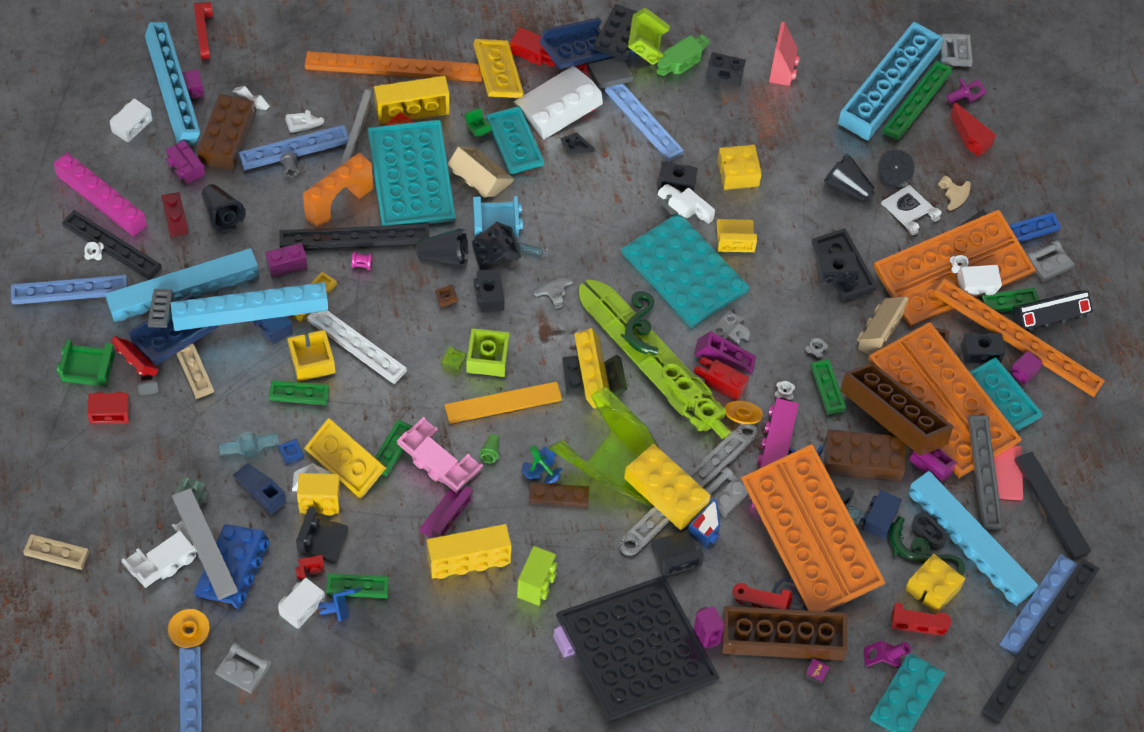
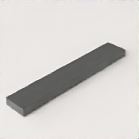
(985, 472)

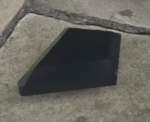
(576, 144)

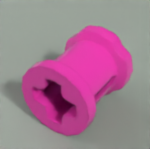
(362, 260)

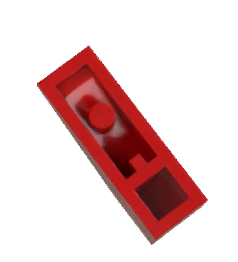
(973, 133)

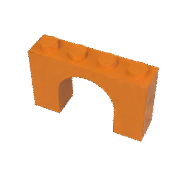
(354, 174)

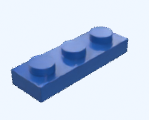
(1035, 227)

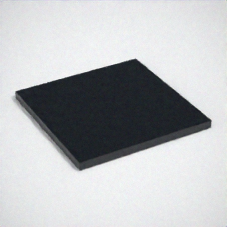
(637, 647)

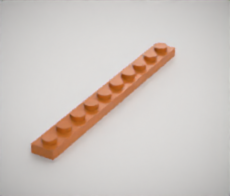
(392, 66)
(1019, 337)

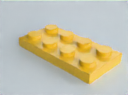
(498, 68)
(345, 457)

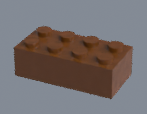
(226, 132)
(864, 455)

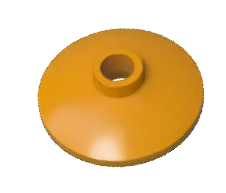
(743, 412)
(187, 620)

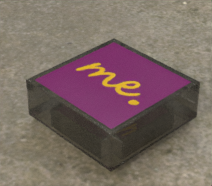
(817, 671)

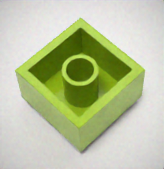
(488, 352)
(537, 575)

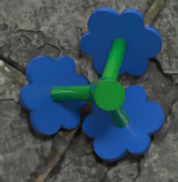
(543, 458)

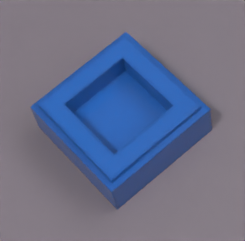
(290, 451)

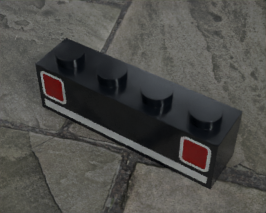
(1053, 309)

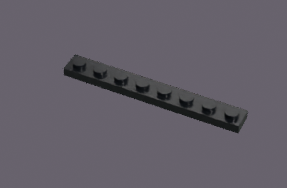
(355, 236)

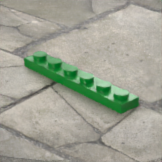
(917, 100)

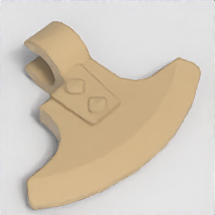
(956, 194)

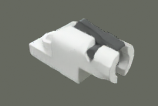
(685, 203)

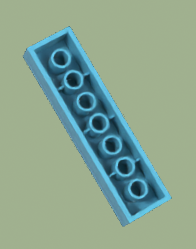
(890, 81)

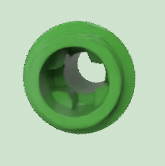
(490, 450)

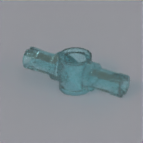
(248, 444)

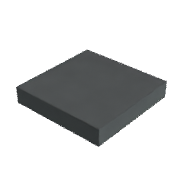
(610, 72)

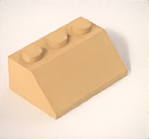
(479, 171)
(882, 325)

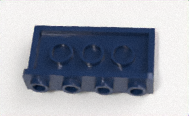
(573, 43)
(162, 343)

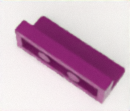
(446, 512)

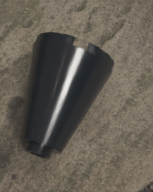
(850, 179)
(222, 208)
(445, 247)

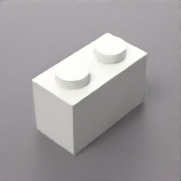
(130, 120)
(979, 279)
(301, 603)

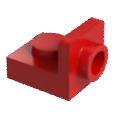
(309, 565)

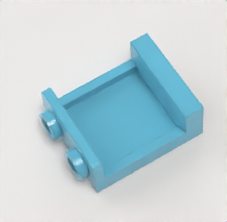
(504, 212)

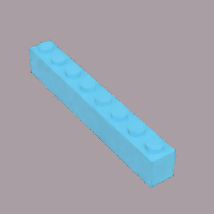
(172, 83)
(192, 280)
(249, 306)
(973, 539)

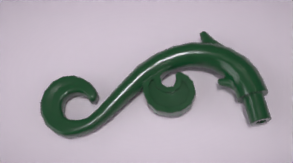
(644, 325)
(898, 547)

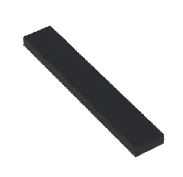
(112, 245)
(1052, 505)

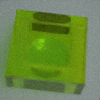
(453, 359)

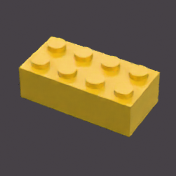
(413, 98)
(667, 486)
(469, 551)

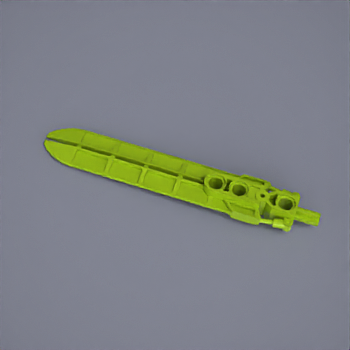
(696, 397)

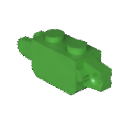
(682, 55)

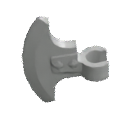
(554, 290)

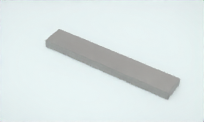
(358, 126)
(204, 544)

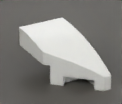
(244, 93)
(302, 121)

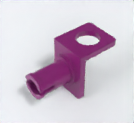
(964, 91)
(886, 653)

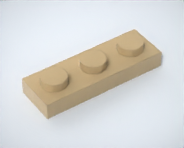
(195, 371)
(56, 552)

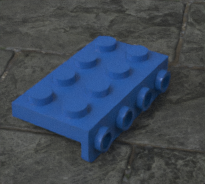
(243, 554)

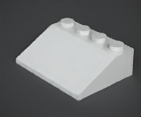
(560, 101)

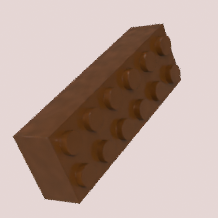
(896, 408)
(784, 633)

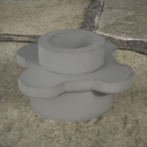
(816, 342)

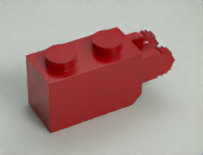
(527, 46)
(722, 378)

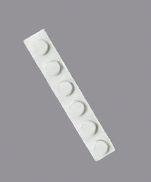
(358, 345)

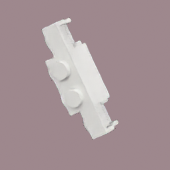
(163, 559)

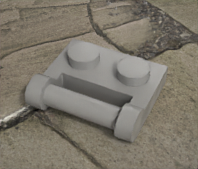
(961, 50)
(1051, 266)
(730, 495)
(239, 673)

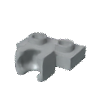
(731, 328)

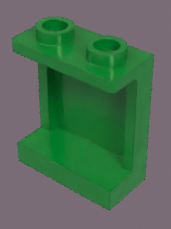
(86, 364)

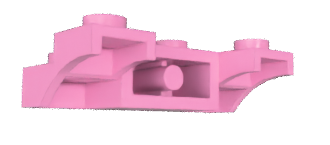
(435, 459)

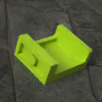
(647, 34)

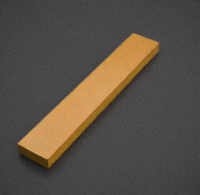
(502, 402)

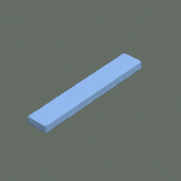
(645, 121)

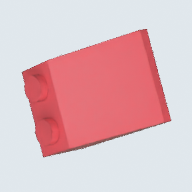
(784, 58)

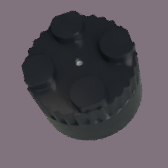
(896, 169)

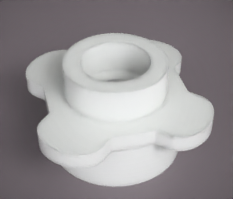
(90, 246)
(963, 260)
(785, 385)

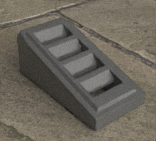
(160, 296)
(147, 384)

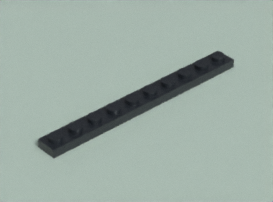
(1040, 640)

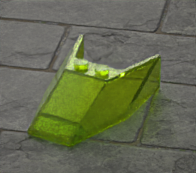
(625, 442)

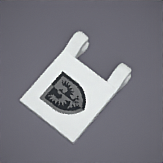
(908, 206)

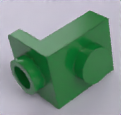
(476, 123)

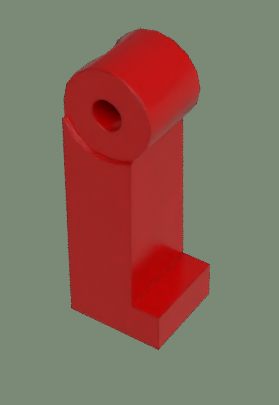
(761, 599)
(919, 621)

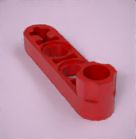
(203, 10)

